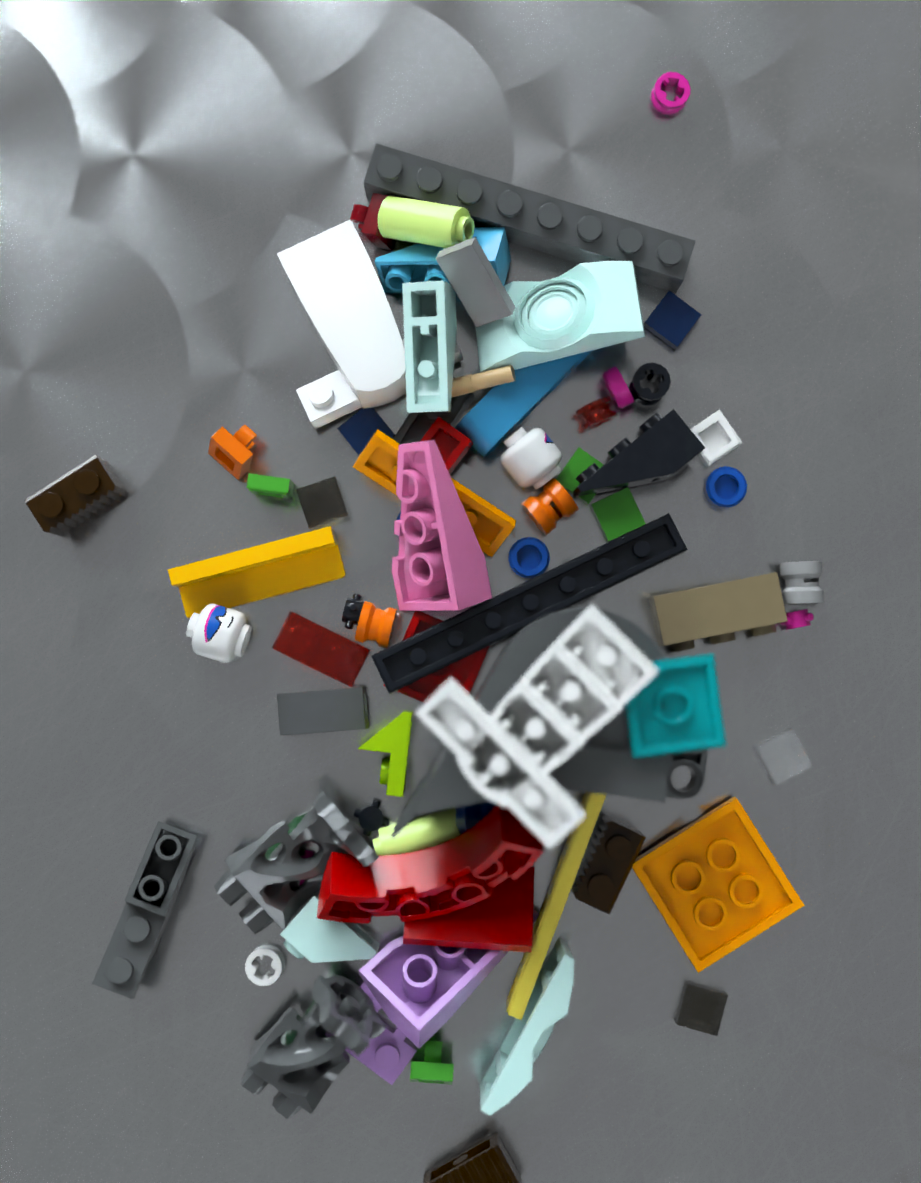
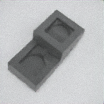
(323, 711)

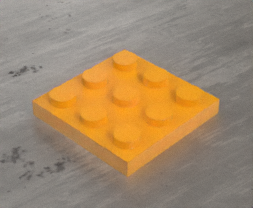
(716, 884)

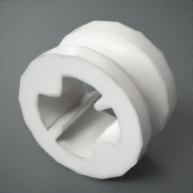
(277, 964)

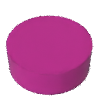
(617, 387)

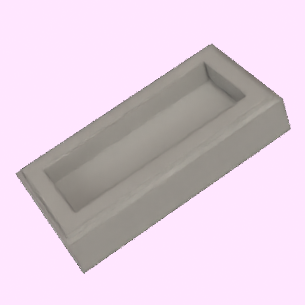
(475, 282)

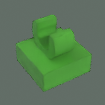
(432, 1069)

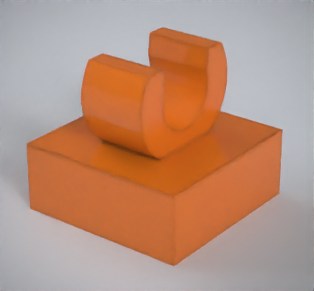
(233, 450)

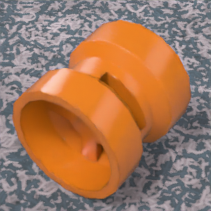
(545, 515)

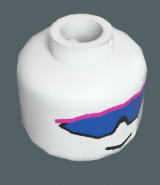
(531, 457)
(219, 633)

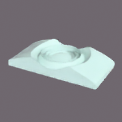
(564, 316)
(526, 1038)

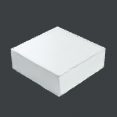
(717, 438)

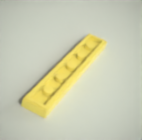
(553, 906)

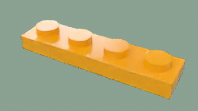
(488, 522)

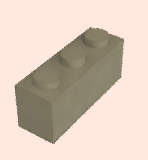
(718, 611)

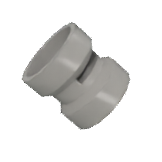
(802, 582)

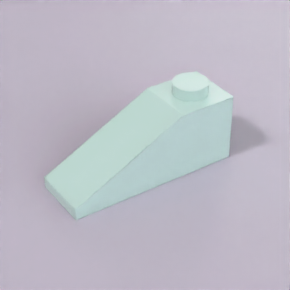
(429, 345)

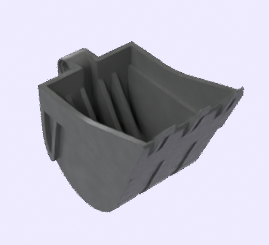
(597, 767)

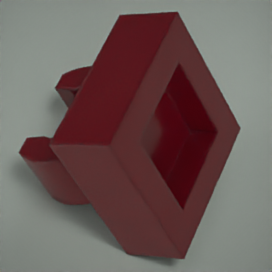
(368, 221)

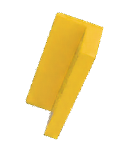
(260, 571)

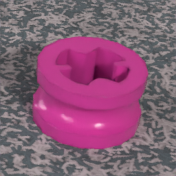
(658, 96)

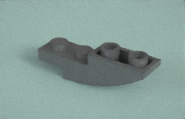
(146, 910)

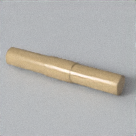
(473, 382)

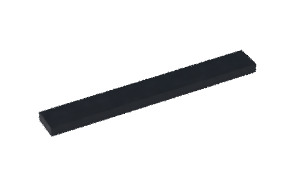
(528, 602)

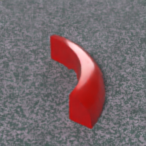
(430, 879)

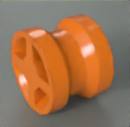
(375, 624)

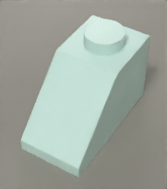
(326, 939)

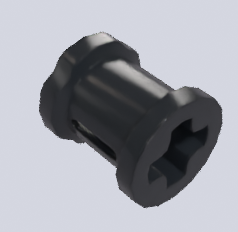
(654, 373)

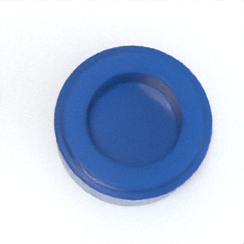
(725, 487)
(528, 557)

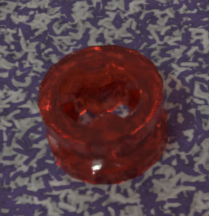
(596, 413)

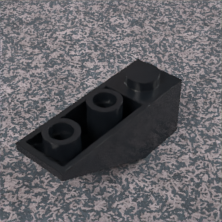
(649, 459)

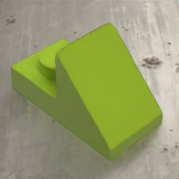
(395, 740)

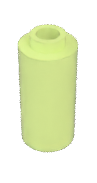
(424, 222)
(418, 833)

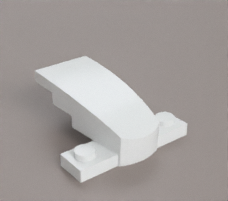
(352, 322)
(542, 721)

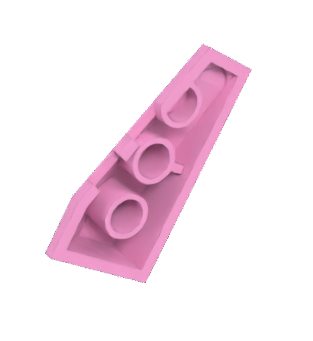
(438, 551)

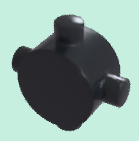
(352, 611)
(371, 817)

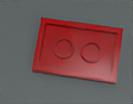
(494, 923)

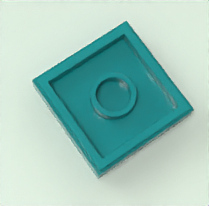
(677, 709)

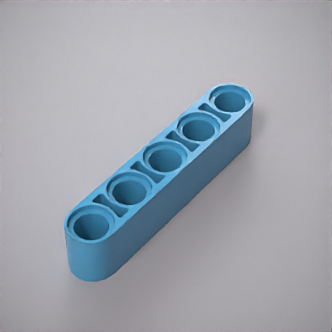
(512, 402)

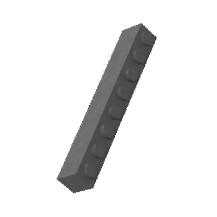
(534, 218)

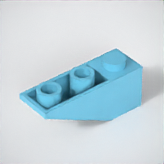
(419, 264)

